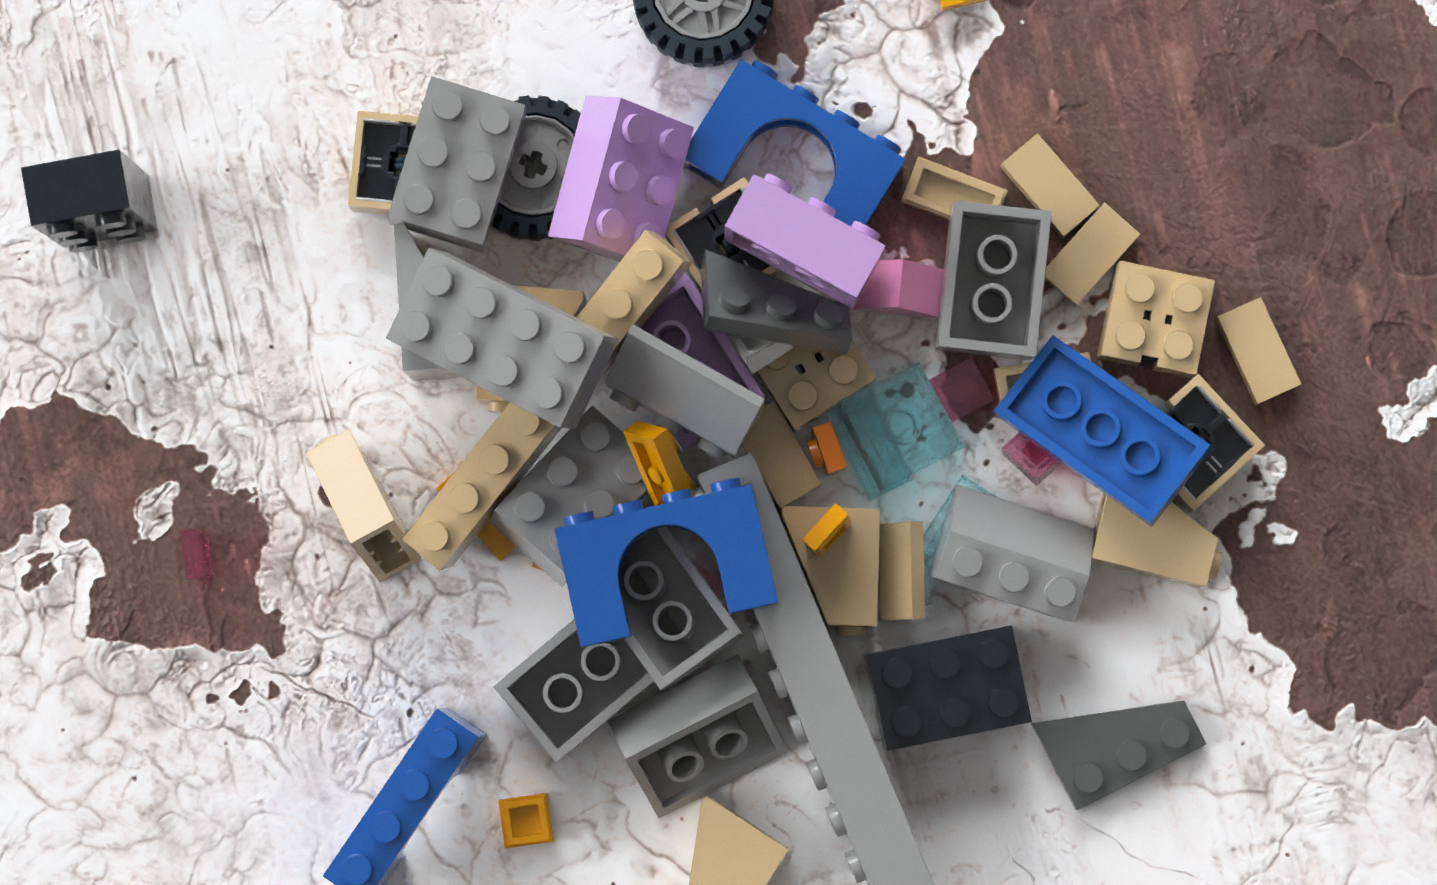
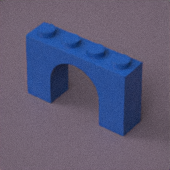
(758, 103)
(596, 548)
(405, 799)

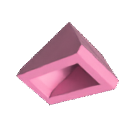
(902, 289)

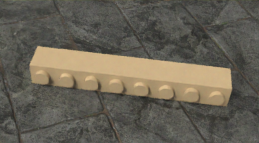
(521, 437)

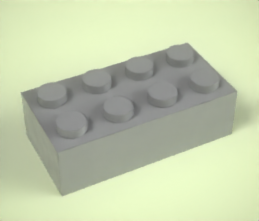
(502, 338)

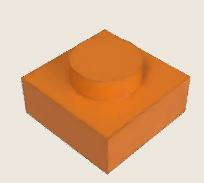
(826, 449)

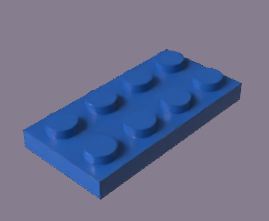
(1102, 430)

